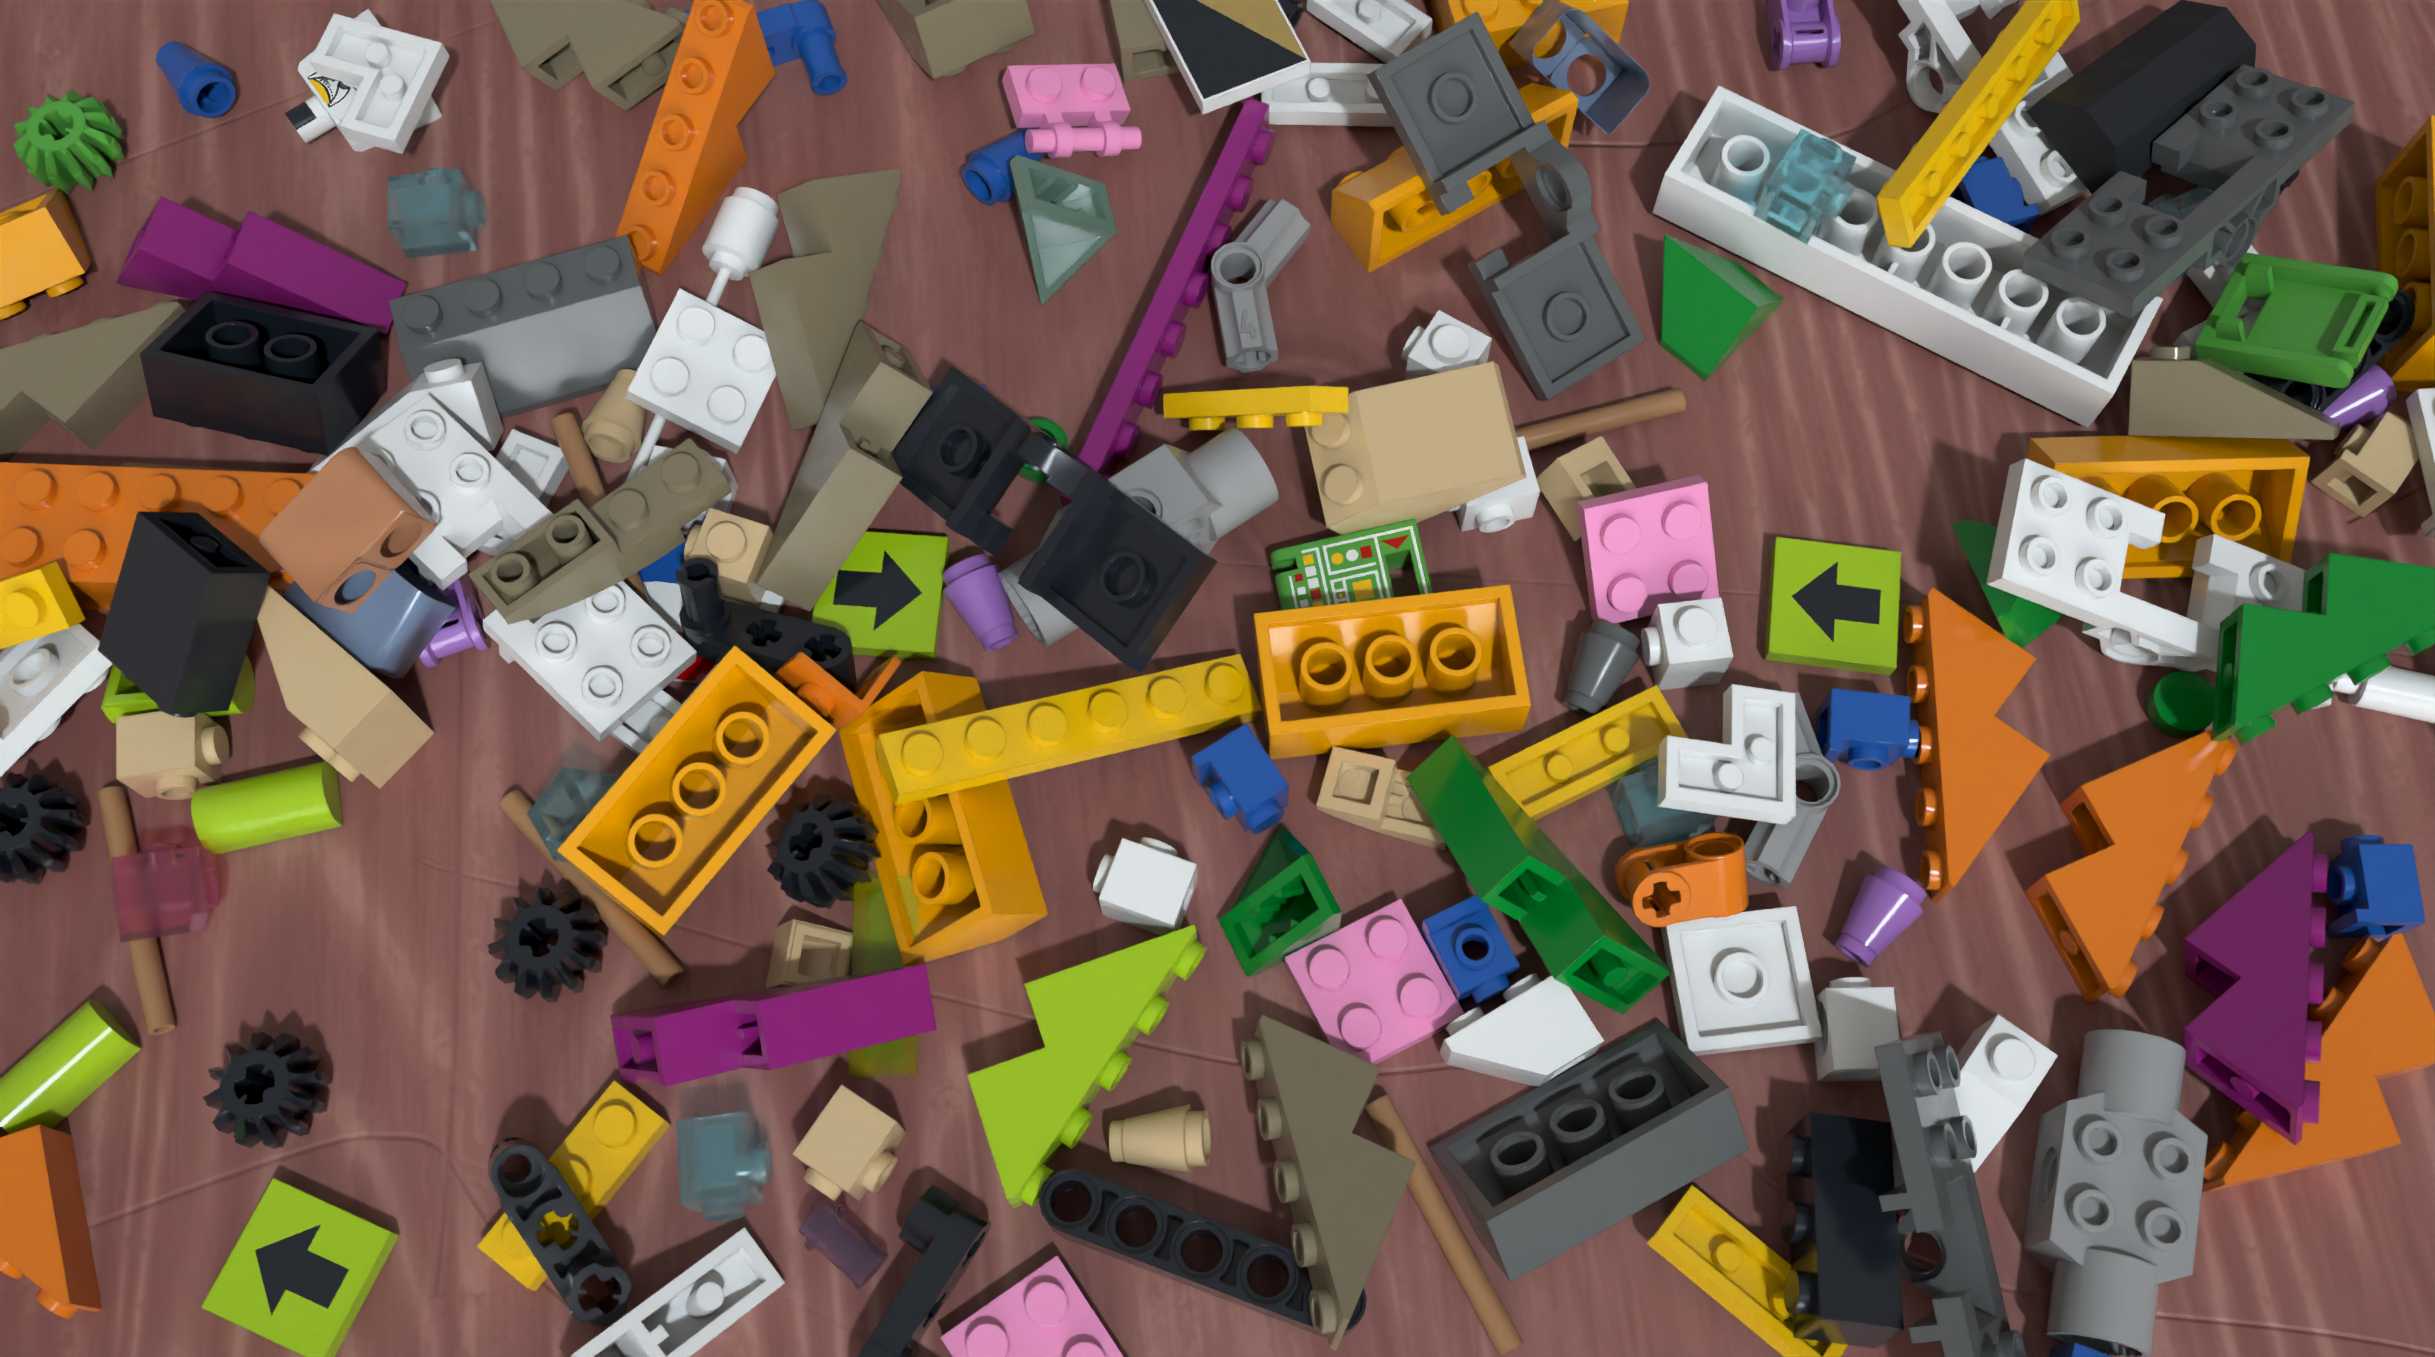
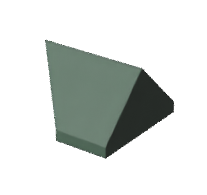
(1061, 220)

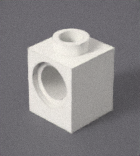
(1852, 1024)

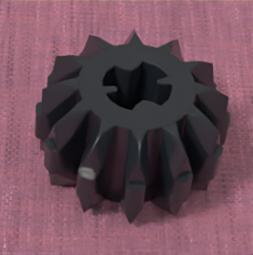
(36, 827)
(823, 851)
(530, 928)
(252, 1075)

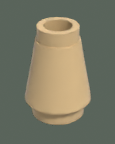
(615, 424)
(1163, 1139)

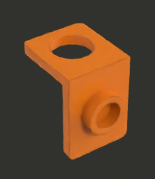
(828, 695)

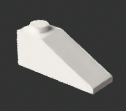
(456, 387)
(1998, 1078)
(693, 1305)

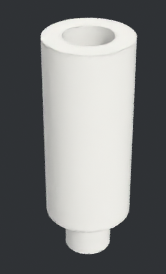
(2394, 692)

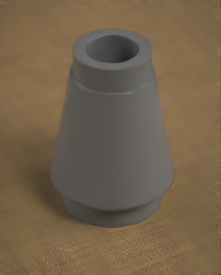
(1599, 667)

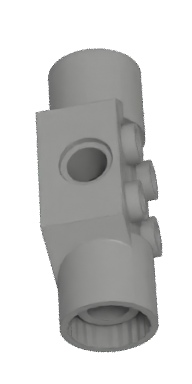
(1193, 492)
(2116, 1193)

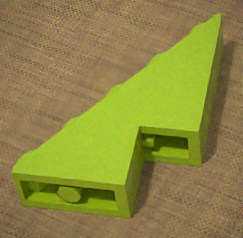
(1087, 1026)

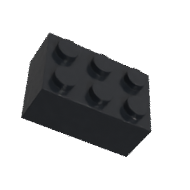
(264, 373)

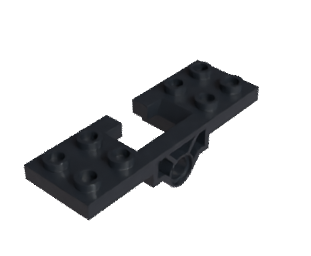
(1107, 559)

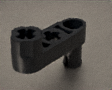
(717, 626)
(949, 1240)
(567, 1265)

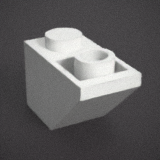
(1527, 1038)

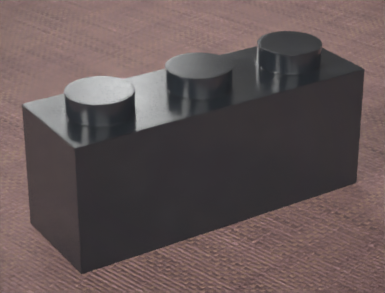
(1840, 1241)

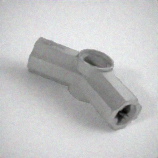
(1259, 257)
(1777, 849)

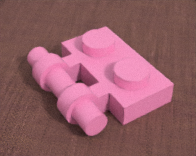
(1067, 97)

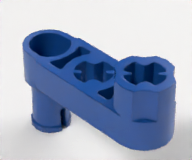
(804, 33)

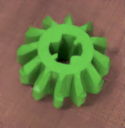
(69, 141)

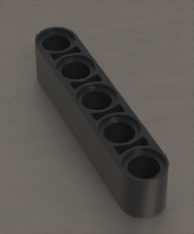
(1165, 1251)

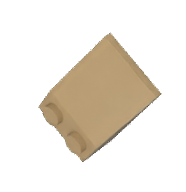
(1415, 449)
(346, 709)

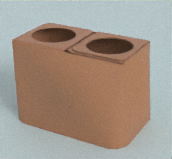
(346, 514)

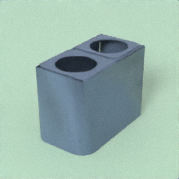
(1624, 81)
(388, 627)

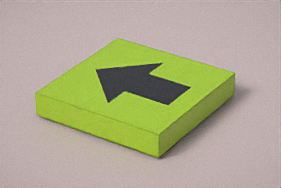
(889, 595)
(1833, 606)
(300, 1271)

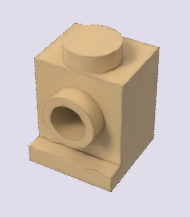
(2370, 464)
(1580, 476)

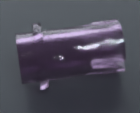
(842, 1243)

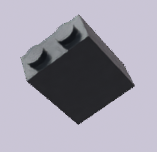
(183, 612)

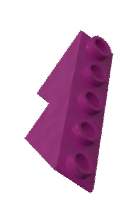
(258, 262)
(2259, 970)
(772, 1026)

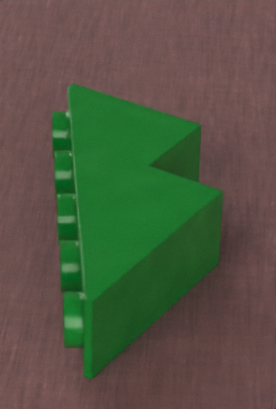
(2347, 625)
(1533, 881)

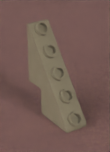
(616, 43)
(823, 292)
(78, 377)
(846, 466)
(1334, 1180)

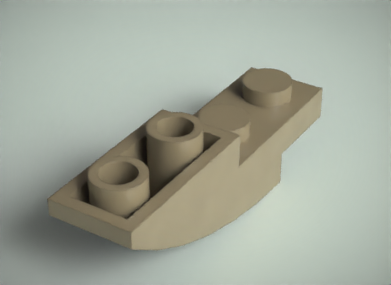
(600, 546)

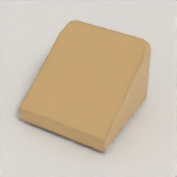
(808, 954)

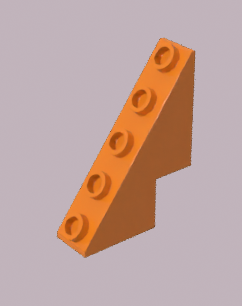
(695, 132)
(1967, 755)
(2133, 842)
(2371, 1030)
(46, 1220)

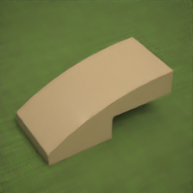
(1375, 796)

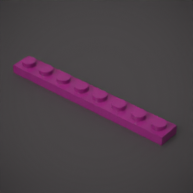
(1181, 287)

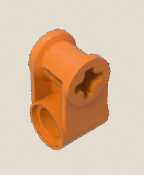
(1687, 880)

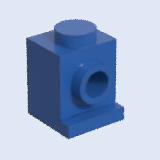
(1996, 193)
(1866, 728)
(1242, 780)
(2374, 889)
(1470, 978)

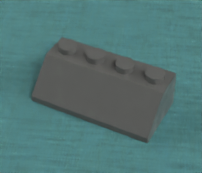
(537, 326)
(1590, 1149)

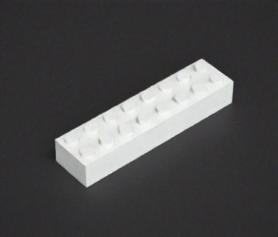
(1949, 292)

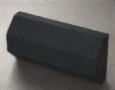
(2140, 88)

